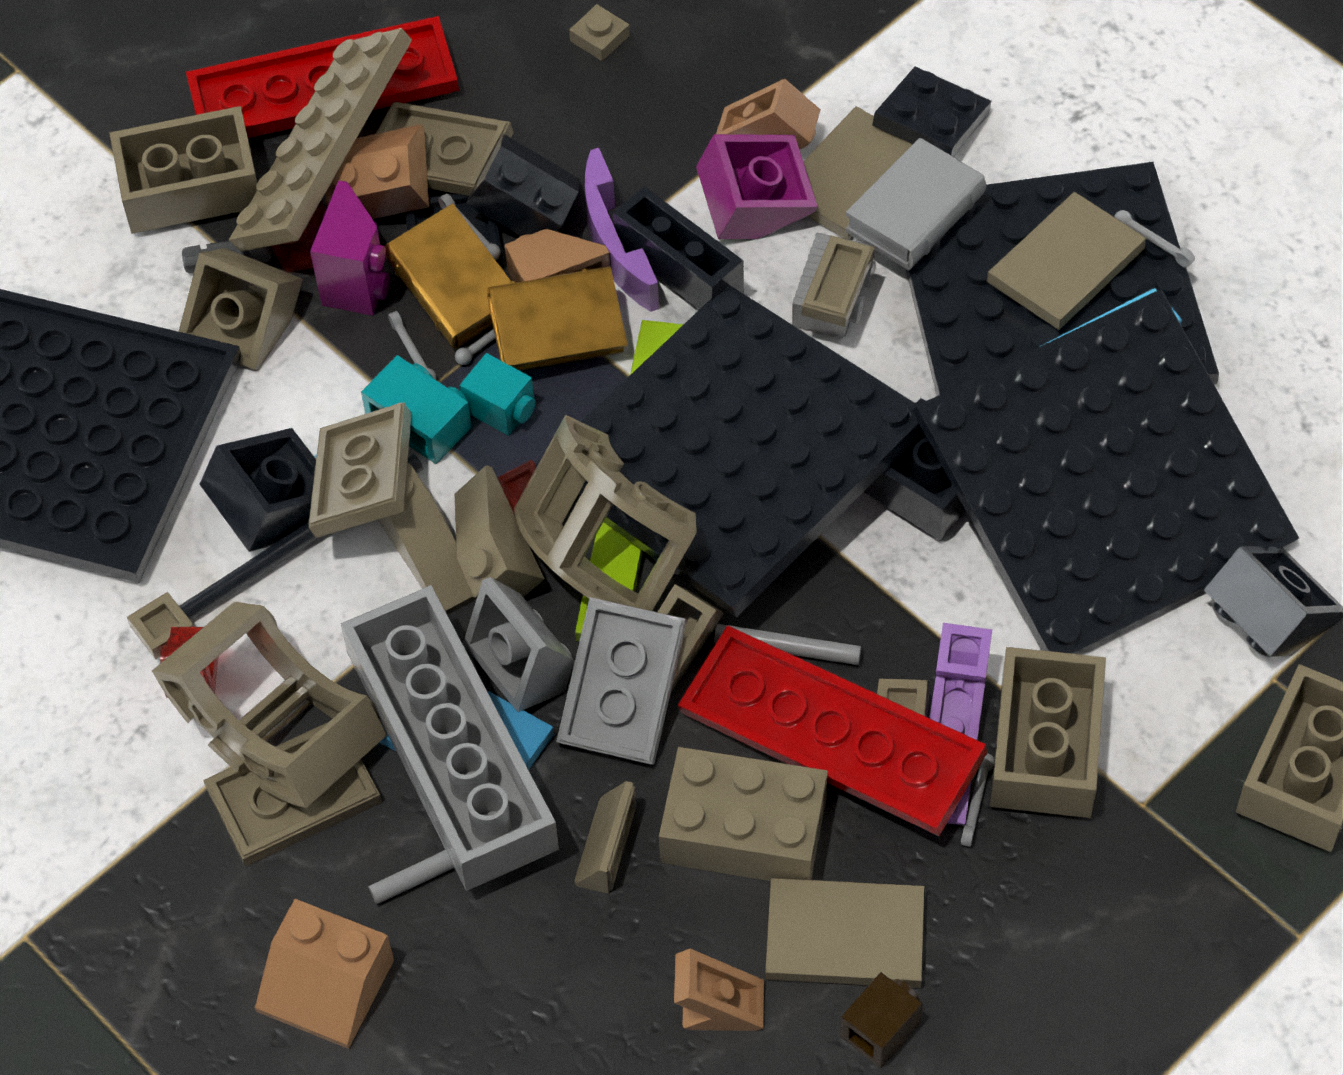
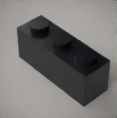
(677, 248)

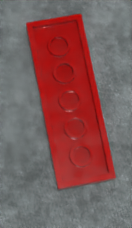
(281, 83)
(834, 726)

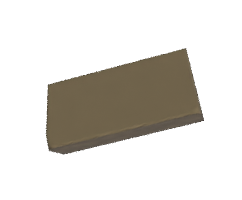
(607, 839)

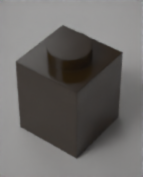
(881, 1019)

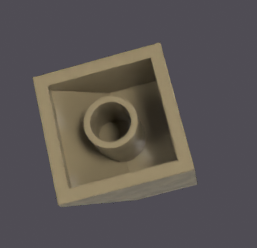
(240, 303)

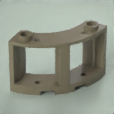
(583, 455)
(290, 777)

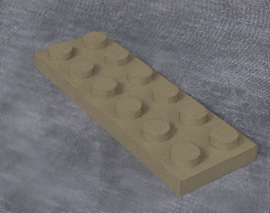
(319, 140)

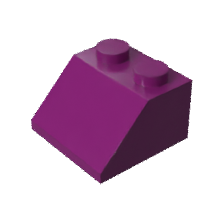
(754, 184)
(349, 256)

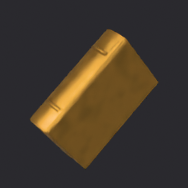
(448, 274)
(557, 319)

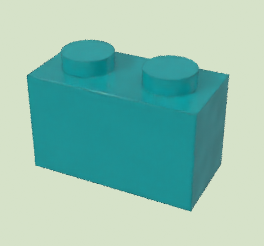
(437, 413)

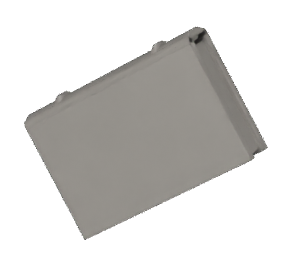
(914, 203)

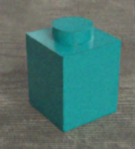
(499, 394)

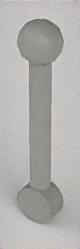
(494, 249)
(1183, 256)
(397, 325)
(464, 355)
(968, 831)

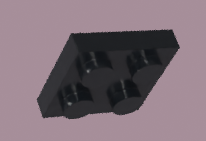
(931, 110)

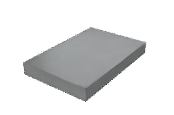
(621, 680)

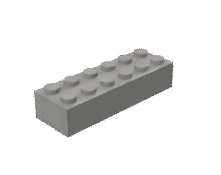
(450, 738)

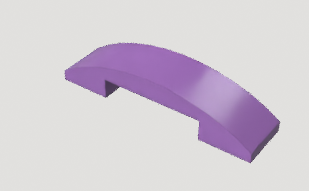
(631, 269)
(961, 687)

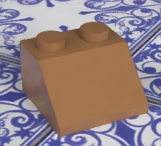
(387, 172)
(323, 973)

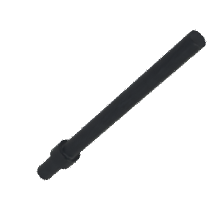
(257, 565)

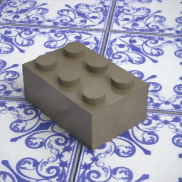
(184, 169)
(1048, 732)
(1300, 763)
(742, 816)

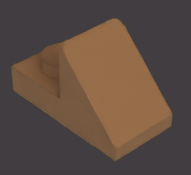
(717, 994)

